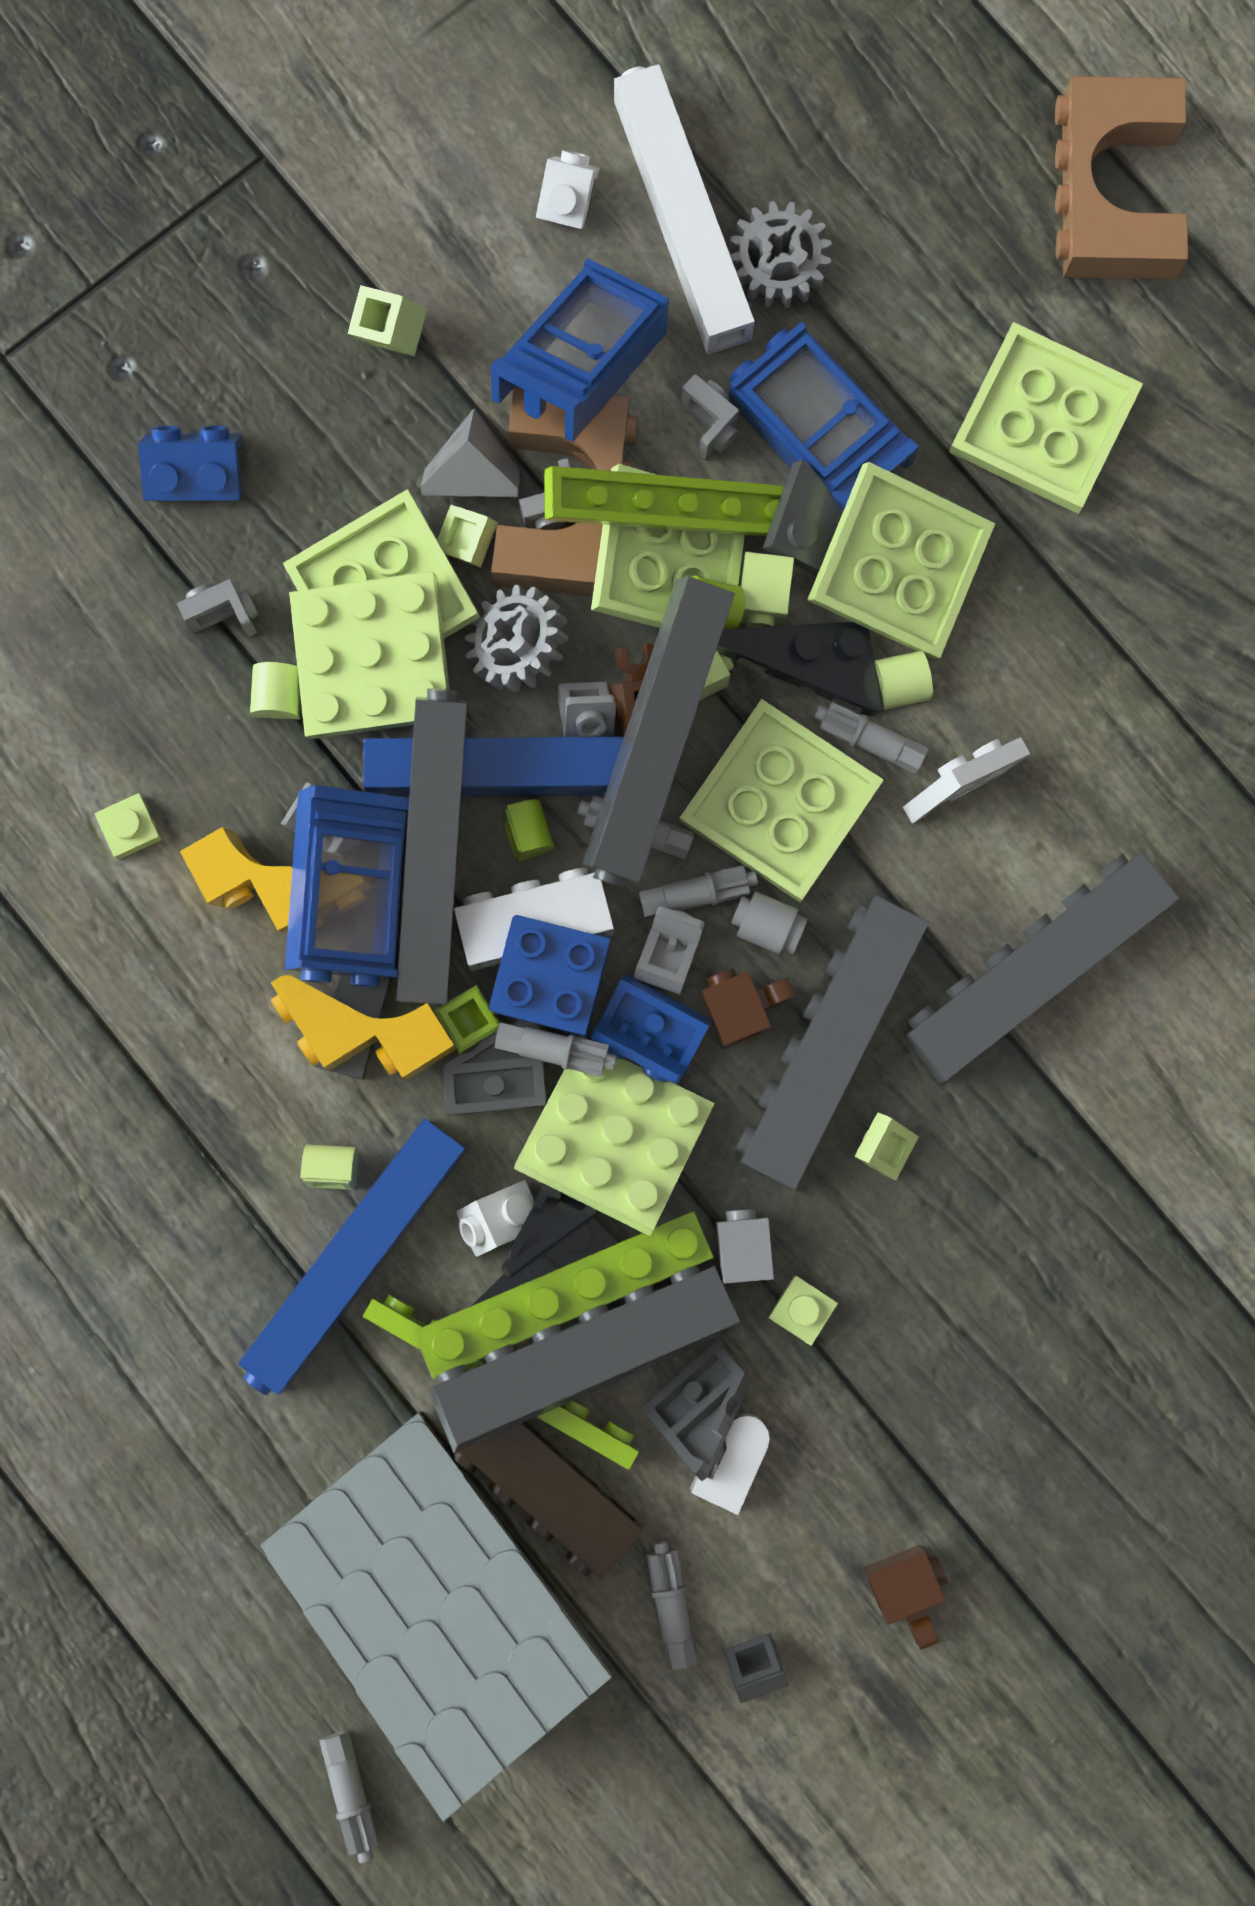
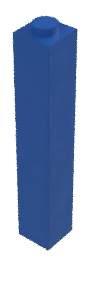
(503, 766)
(351, 1259)

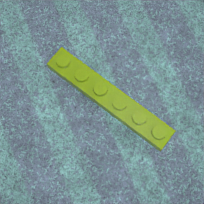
(659, 501)
(562, 1294)
(610, 1441)

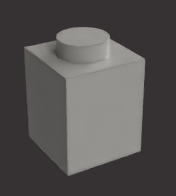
(744, 1247)

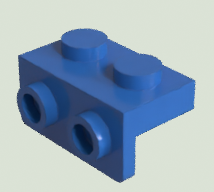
(190, 464)
(651, 1030)

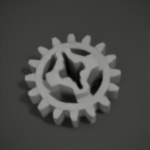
(786, 273)
(516, 638)

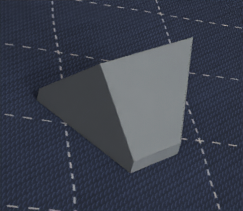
(471, 464)

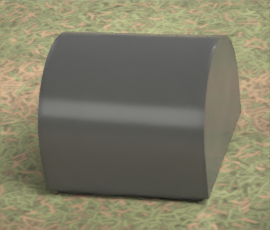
(755, 1668)

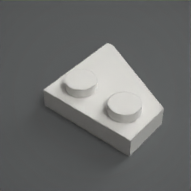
(962, 777)

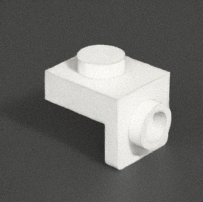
(567, 189)
(495, 1218)

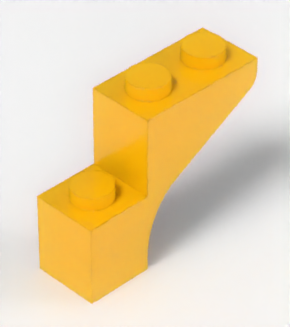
(229, 873)
(339, 1032)

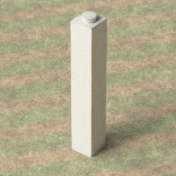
(683, 209)

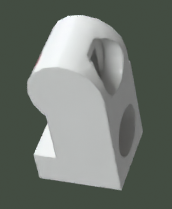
(736, 1465)

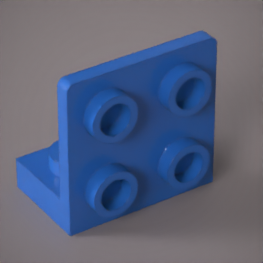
(550, 975)

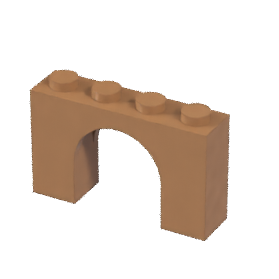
(1097, 235)
(564, 557)

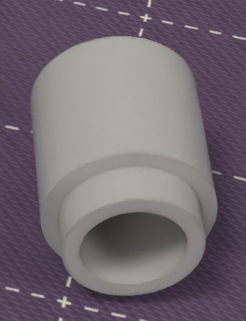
(769, 923)

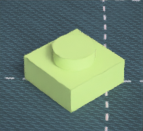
(466, 535)
(128, 826)
(886, 1146)
(802, 1310)

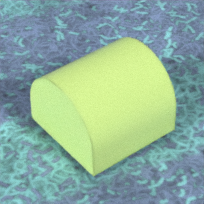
(904, 680)
(275, 691)
(330, 1167)

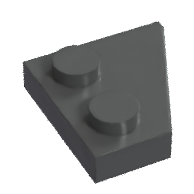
(803, 519)
(493, 1079)
(700, 1407)

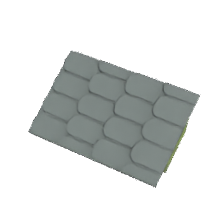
(434, 1615)

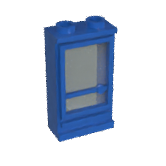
(583, 346)
(816, 413)
(346, 885)

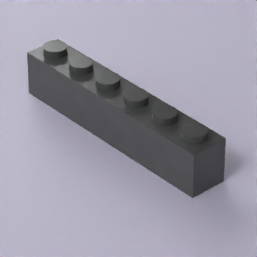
(1039, 968)
(833, 1042)
(583, 1357)

